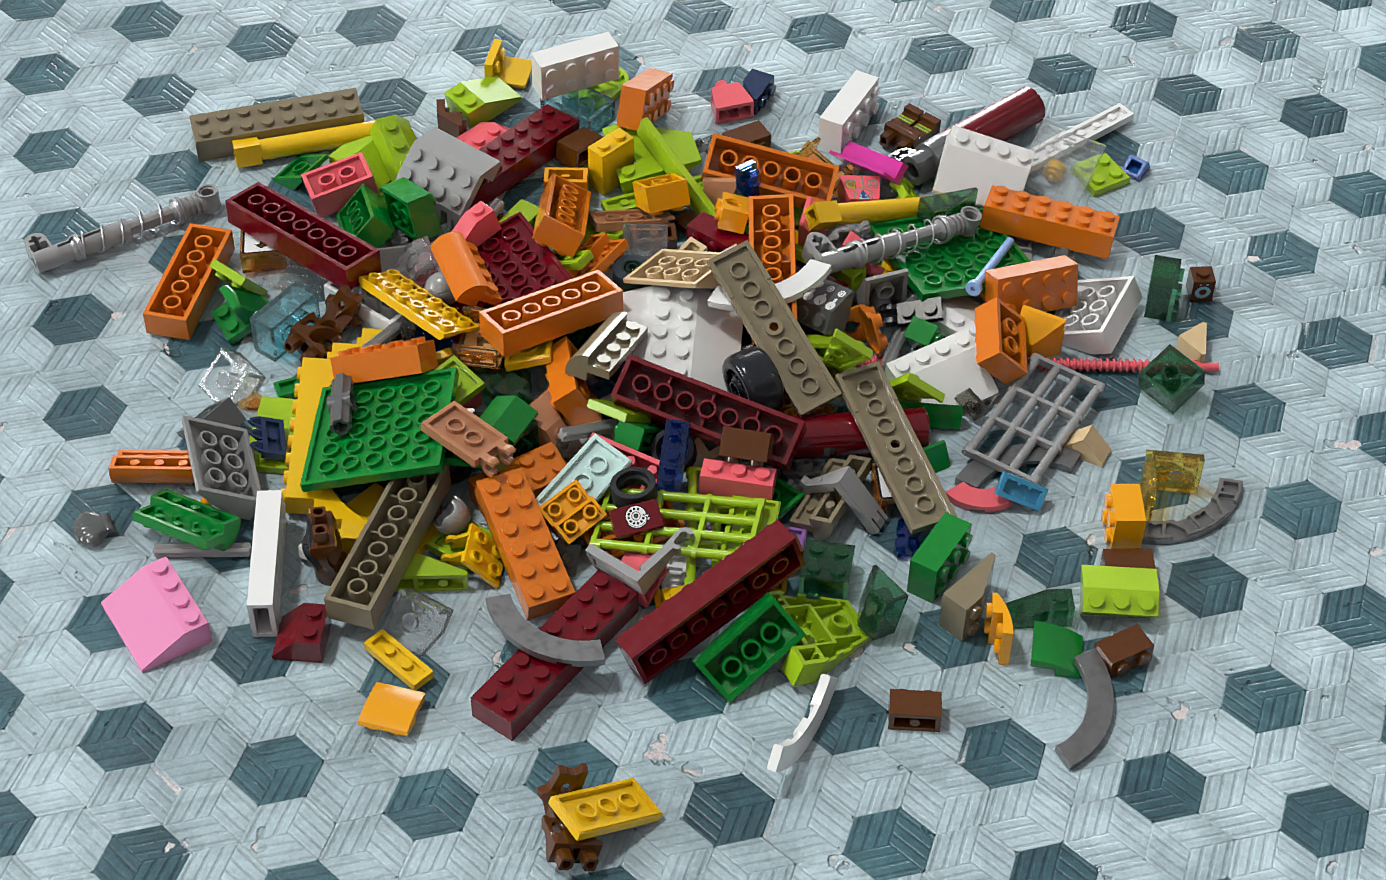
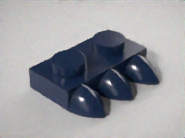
(269, 437)

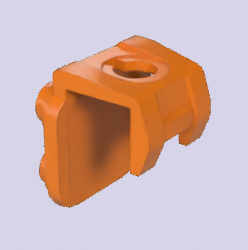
(869, 327)

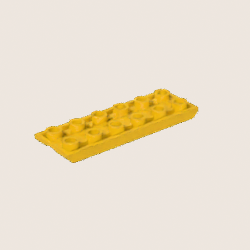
(417, 304)

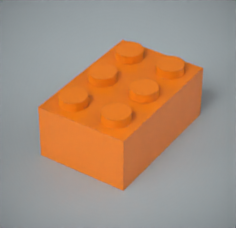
(1000, 341)

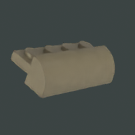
(607, 348)
(823, 510)

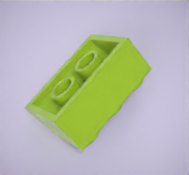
(393, 141)
(1119, 592)

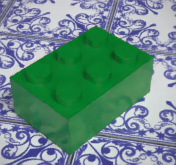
(411, 209)
(939, 558)

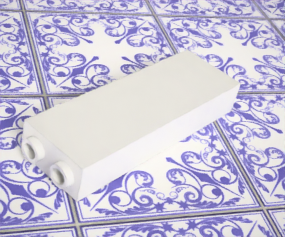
(267, 564)

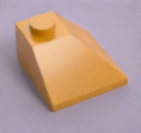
(1043, 332)

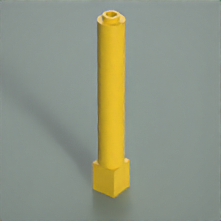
(253, 151)
(829, 214)

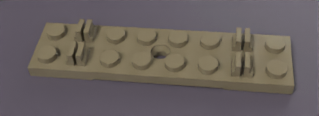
(760, 305)
(902, 468)

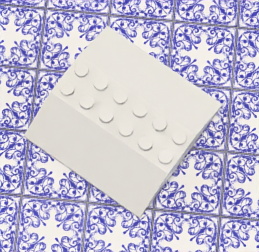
(684, 331)

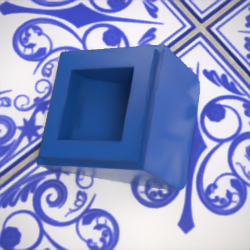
(1136, 167)

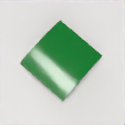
(1055, 649)

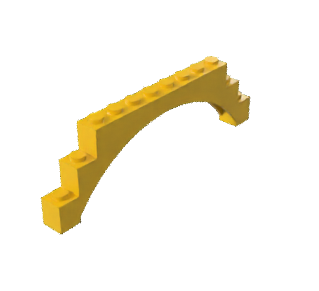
(313, 377)

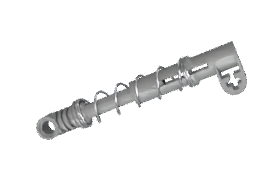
(857, 253)
(46, 256)

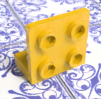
(511, 70)

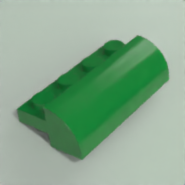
(189, 520)

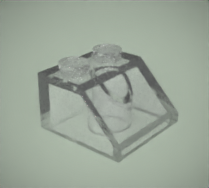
(418, 261)
(231, 377)
(417, 620)

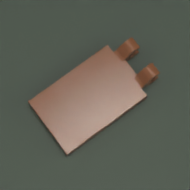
(614, 219)
(469, 437)

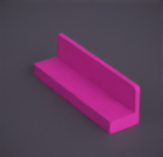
(872, 162)

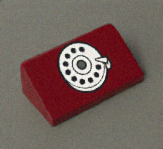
(636, 519)

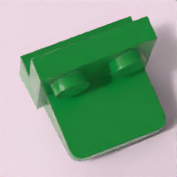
(235, 314)

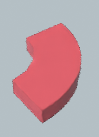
(978, 499)

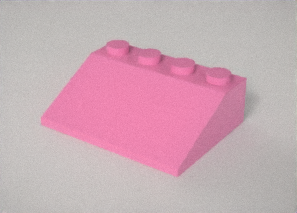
(156, 616)

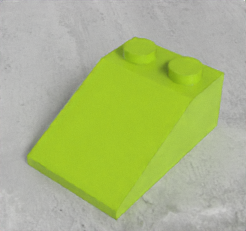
(481, 99)

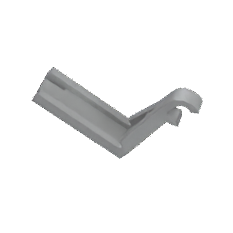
(852, 491)
(649, 571)

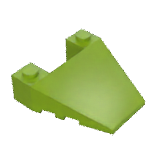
(645, 163)
(829, 636)

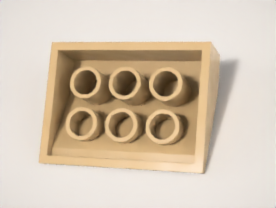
(675, 269)

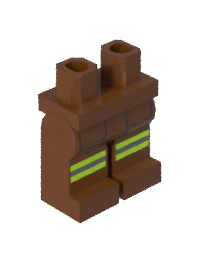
(909, 128)

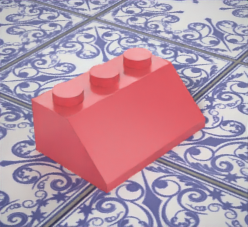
(337, 182)
(738, 479)

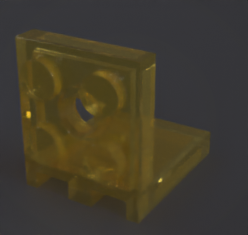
(1158, 475)

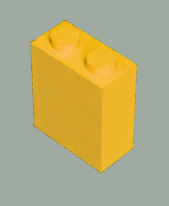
(606, 156)

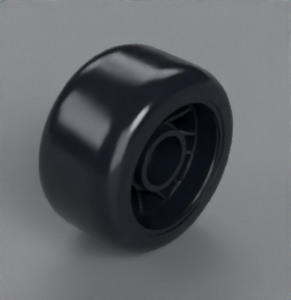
(754, 377)

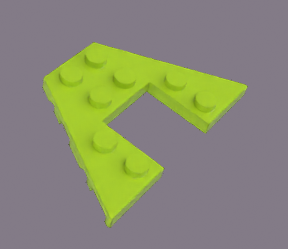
(847, 352)

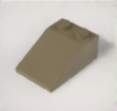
(966, 600)

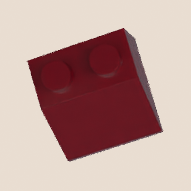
(303, 634)

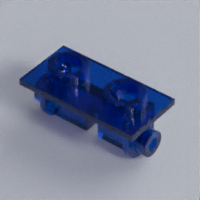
(908, 544)

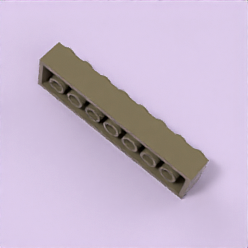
(217, 129)
(385, 548)

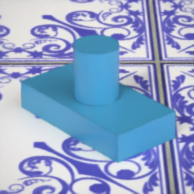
(1021, 491)

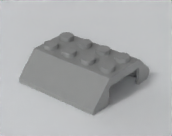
(448, 171)

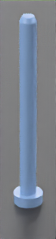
(974, 286)

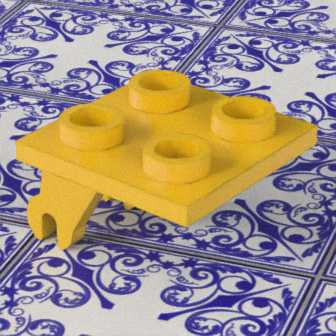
(479, 554)

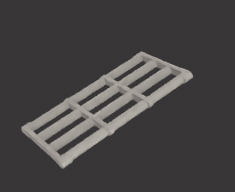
(1036, 437)

